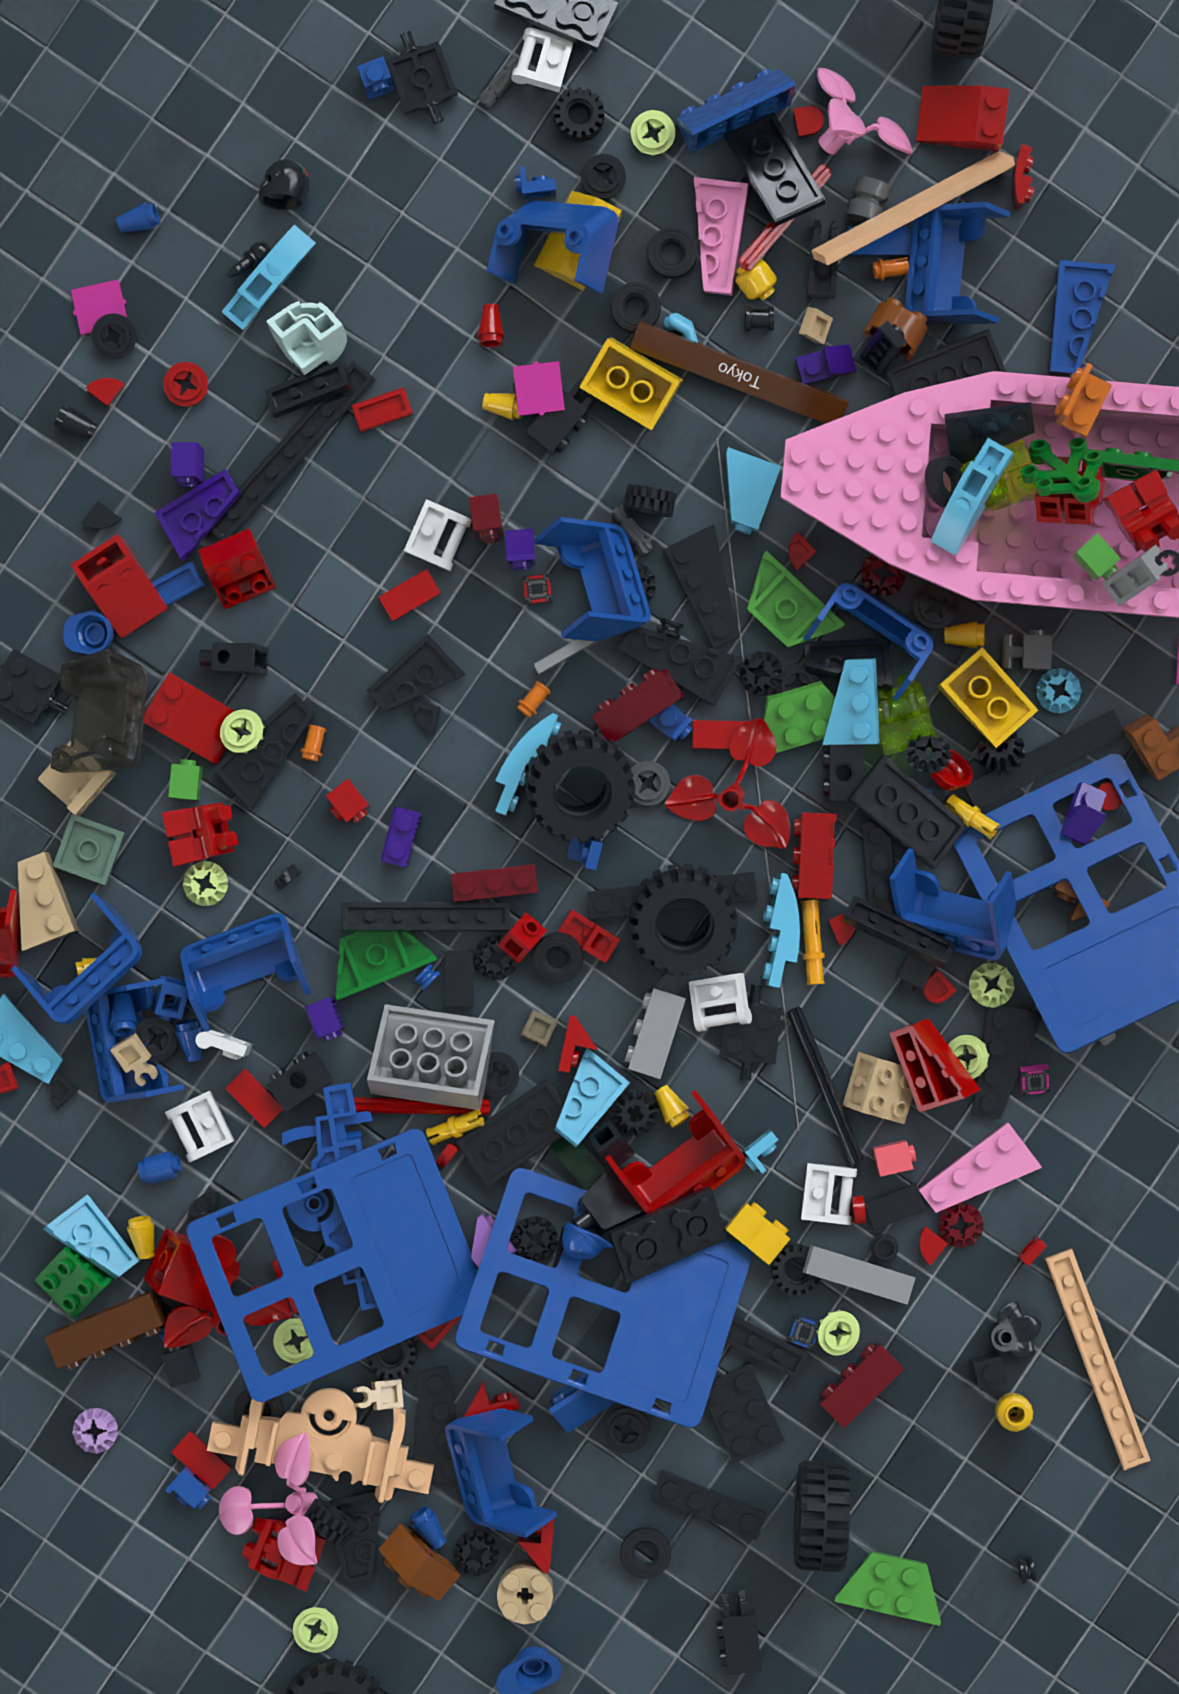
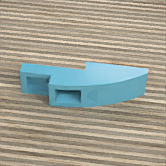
(268, 277)
(970, 496)
(514, 768)
(784, 918)

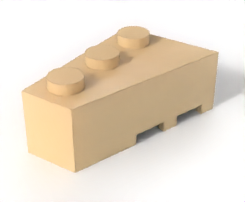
(43, 903)

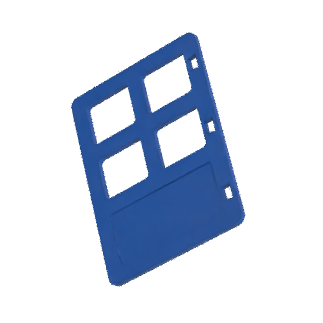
(1120, 962)
(399, 1236)
(667, 1326)

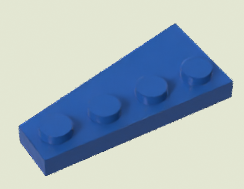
(1076, 309)

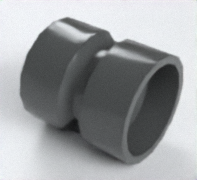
(869, 197)

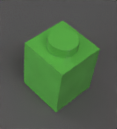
(1097, 558)
(185, 780)

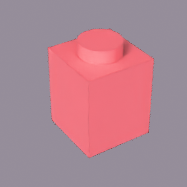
(894, 1157)

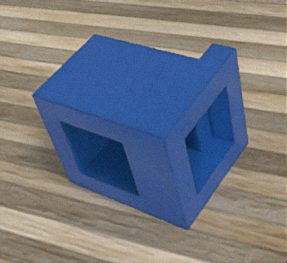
(376, 78)
(175, 1007)
(189, 1489)

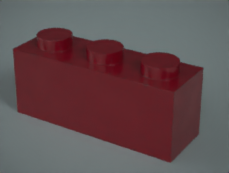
(486, 518)
(637, 704)
(494, 883)
(860, 1383)

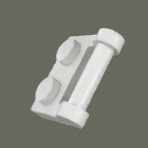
(551, 62)
(429, 531)
(719, 992)
(231, 1046)
(208, 1123)
(819, 1191)

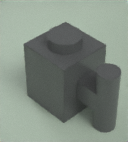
(1034, 651)

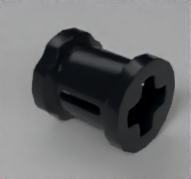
(759, 318)

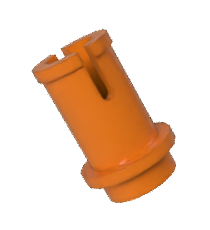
(890, 268)
(533, 699)
(313, 743)

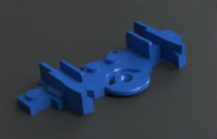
(332, 1144)

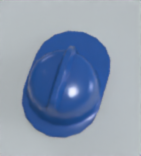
(530, 1672)

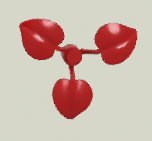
(694, 799)
(188, 1326)

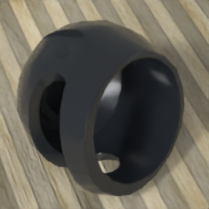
(285, 178)

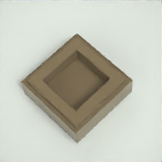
(539, 1028)

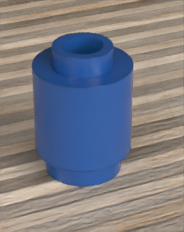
(159, 1167)

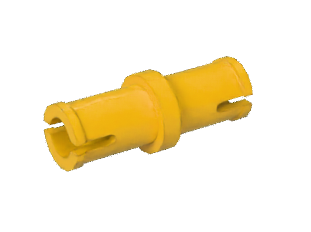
(972, 816)
(455, 1127)

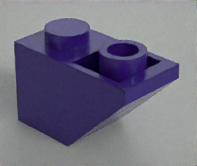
(520, 549)

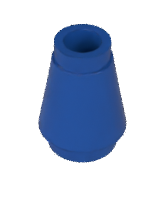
(139, 218)
(123, 1017)
(186, 1034)
(427, 1526)

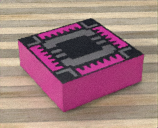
(1034, 1079)

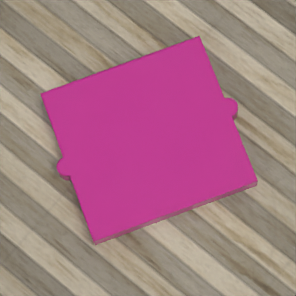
(96, 301)
(538, 388)

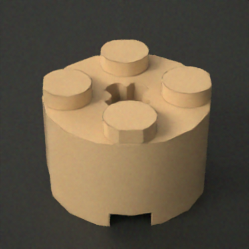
(517, 1607)

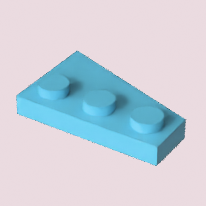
(855, 706)
(24, 1044)
(590, 1096)
(93, 1237)

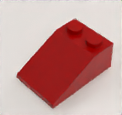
(963, 116)
(188, 717)

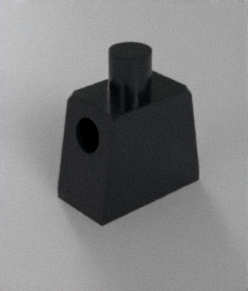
(243, 660)
(607, 1205)

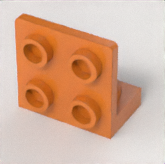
(1082, 404)

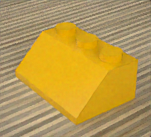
(556, 257)
(631, 383)

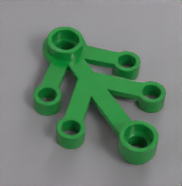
(1083, 487)

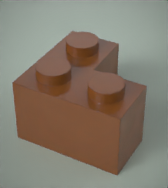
(1155, 749)
(418, 1564)

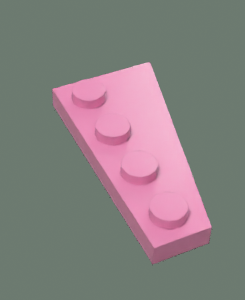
(720, 222)
(986, 1166)

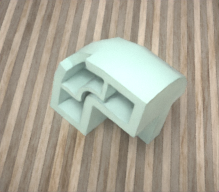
(308, 334)

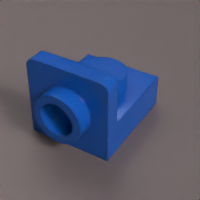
(537, 188)
(672, 723)
(585, 852)

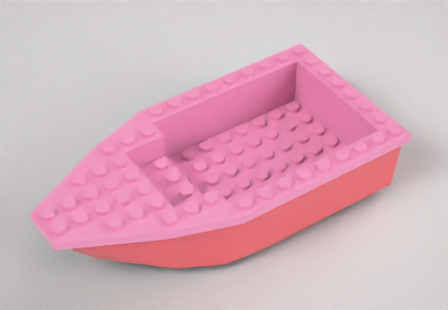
(870, 487)

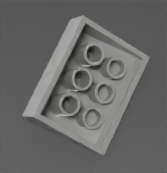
(431, 1057)

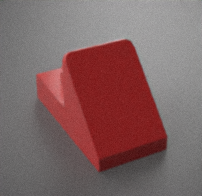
(574, 1036)
(482, 1403)
(540, 1548)

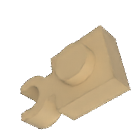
(133, 1055)
(384, 1395)

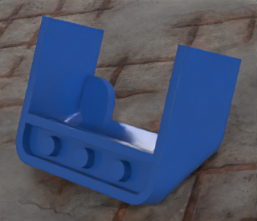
(587, 232)
(938, 262)
(607, 573)
(884, 619)
(973, 924)
(239, 958)
(68, 1002)
(112, 1079)
(487, 1475)

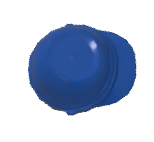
(88, 632)
(582, 1243)

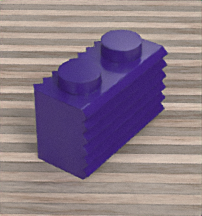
(187, 463)
(401, 837)
(325, 1018)

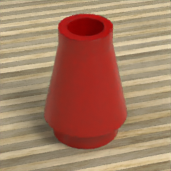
(490, 327)

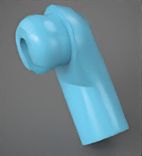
(680, 324)

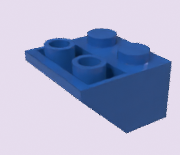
(574, 1406)

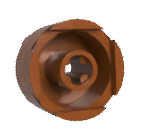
(909, 322)

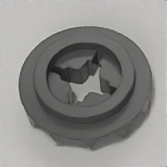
(661, 783)

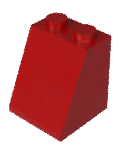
(173, 1276)

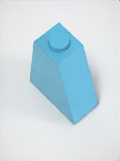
(749, 488)

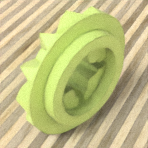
(657, 121)
(238, 720)
(217, 878)
(993, 997)
(975, 1046)
(844, 1341)
(290, 1352)
(303, 1633)

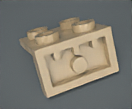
(76, 789)
(878, 1089)

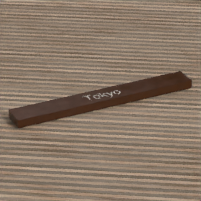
(738, 373)

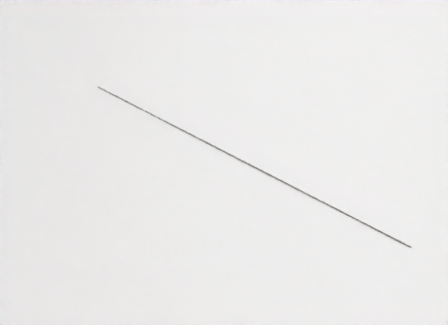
(755, 766)

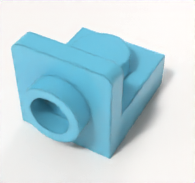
(763, 1145)

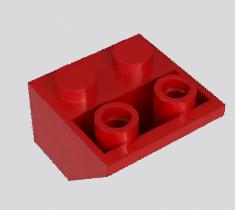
(236, 568)

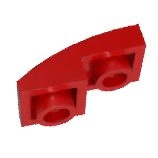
(1021, 183)

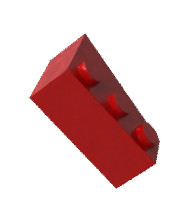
(814, 855)
(931, 1066)

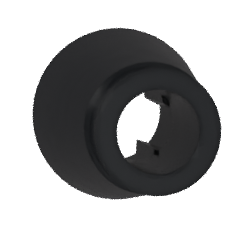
(74, 422)

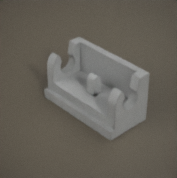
(1135, 576)

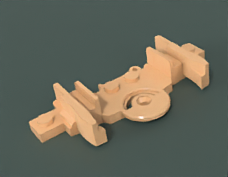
(350, 1450)

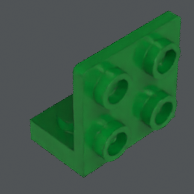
(72, 1281)

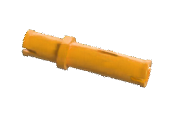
(812, 942)

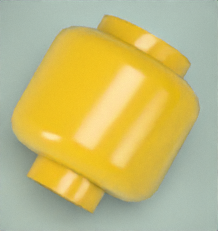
(757, 281)
(1022, 1416)

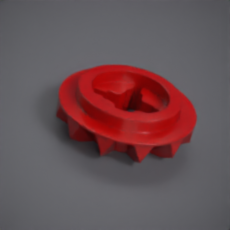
(180, 372)

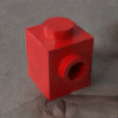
(348, 802)
(522, 937)

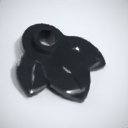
(1019, 1331)

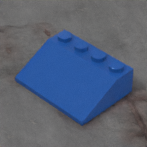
(742, 105)

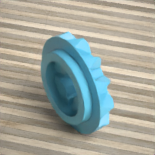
(1046, 694)

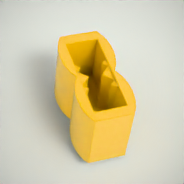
(757, 1232)

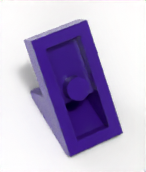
(826, 364)
(1084, 813)

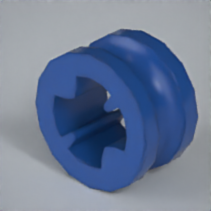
(426, 977)

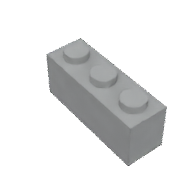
(655, 1032)

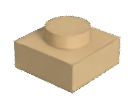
(815, 325)

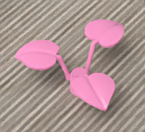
(845, 122)
(297, 1539)

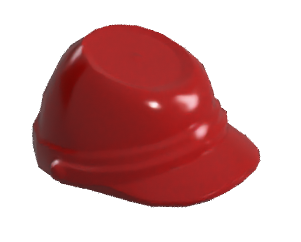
(955, 774)

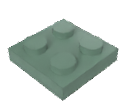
(89, 849)

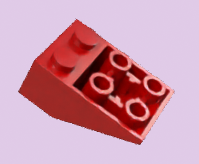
(119, 585)

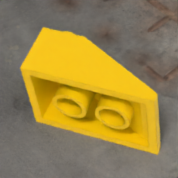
(987, 697)

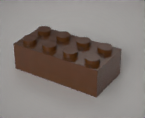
(106, 1328)

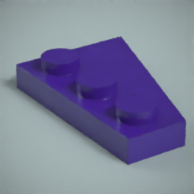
(197, 512)

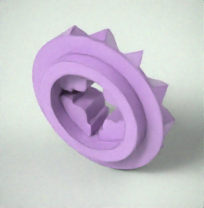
(103, 1421)

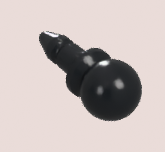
(251, 259)

